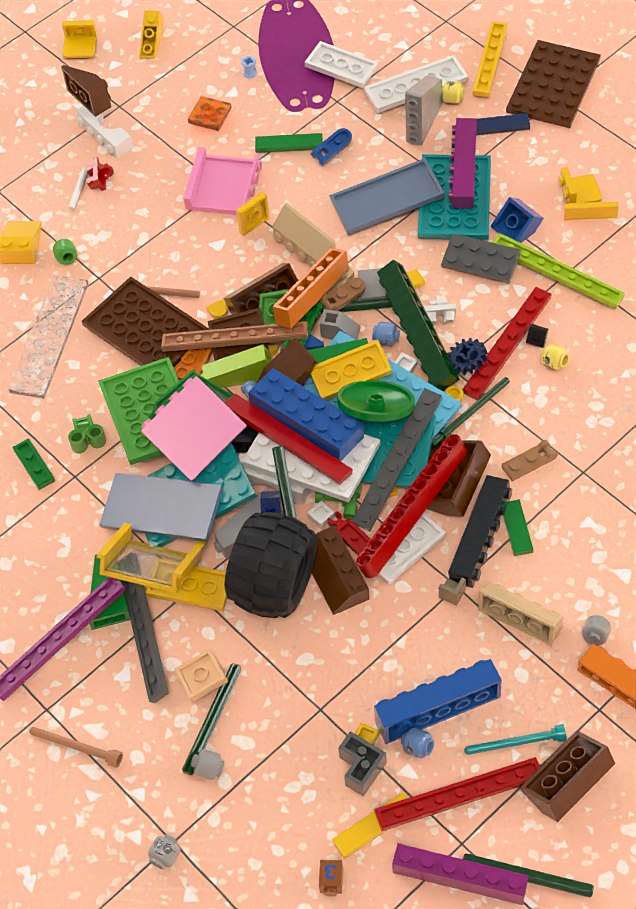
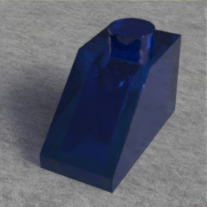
(271, 502)

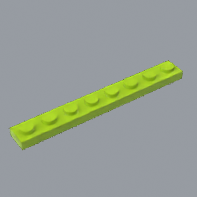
(564, 274)

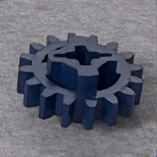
(468, 355)

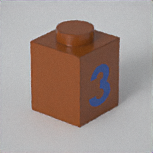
(331, 877)

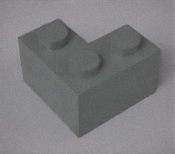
(365, 760)

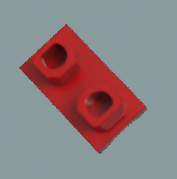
(100, 174)

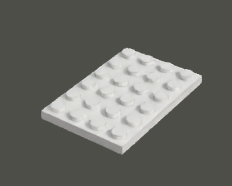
(261, 459)

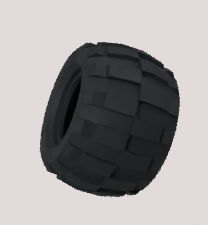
(270, 564)

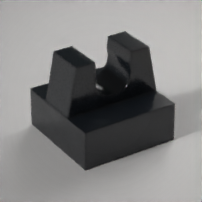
(537, 335)

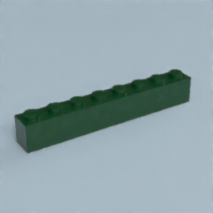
(417, 326)

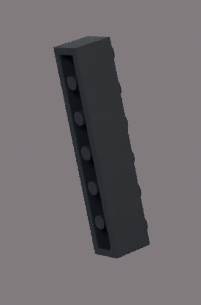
(480, 530)

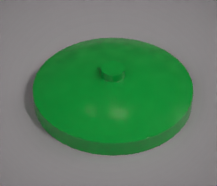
(375, 400)

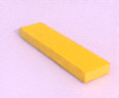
(361, 832)

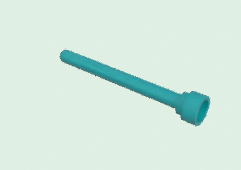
(557, 733)

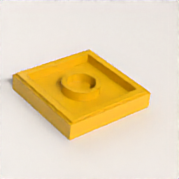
(252, 213)

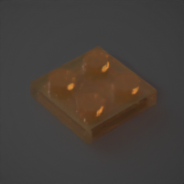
(209, 113)

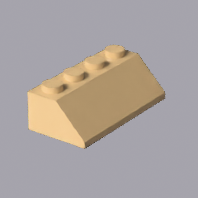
(301, 235)
(520, 613)

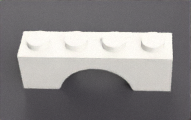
(115, 140)
(299, 493)

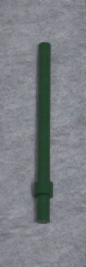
(446, 431)

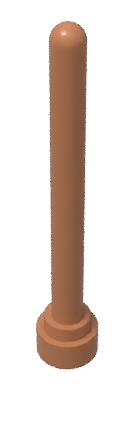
(112, 757)

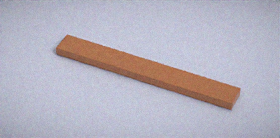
(232, 336)

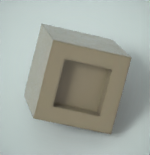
(452, 591)

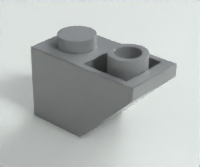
(336, 321)

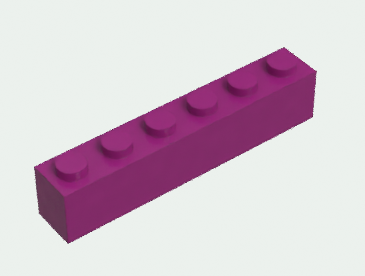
(464, 163)
(460, 874)

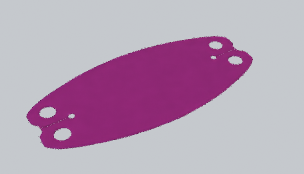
(283, 48)

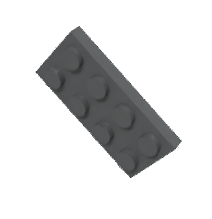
(481, 258)

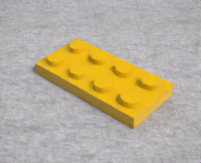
(355, 365)
(200, 588)

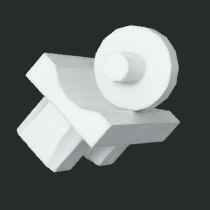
(441, 308)

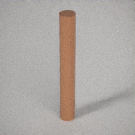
(175, 292)

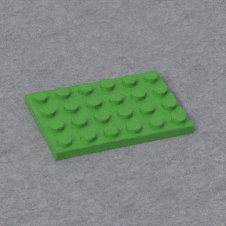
(131, 402)

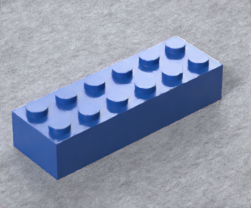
(307, 414)
(438, 700)

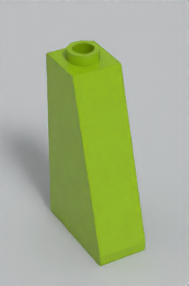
(237, 368)

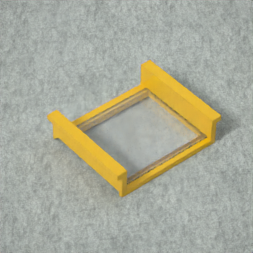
(146, 564)

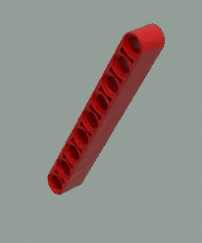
(411, 506)

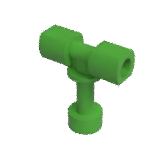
(350, 508)

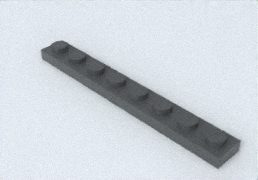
(397, 459)
(145, 641)

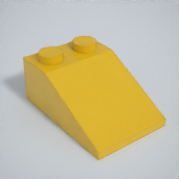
(20, 242)

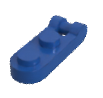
(332, 145)

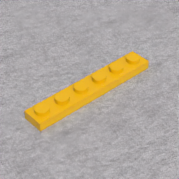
(490, 59)

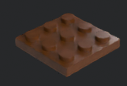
(244, 319)

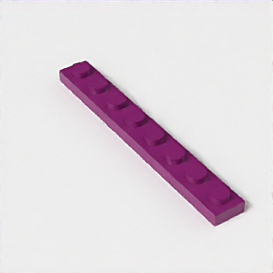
(59, 636)

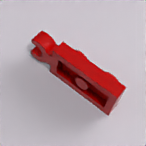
(350, 533)

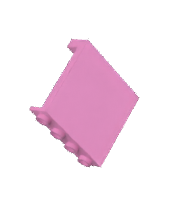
(221, 183)
(193, 428)

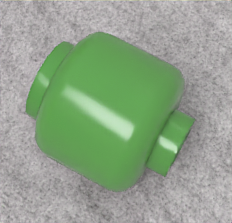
(65, 251)

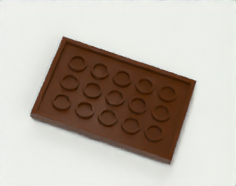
(553, 83)
(136, 320)

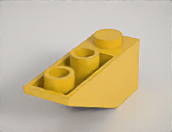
(151, 33)

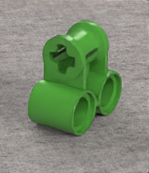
(85, 435)

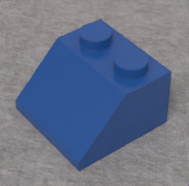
(517, 220)

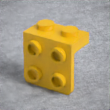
(79, 39)
(580, 188)

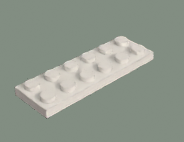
(391, 91)

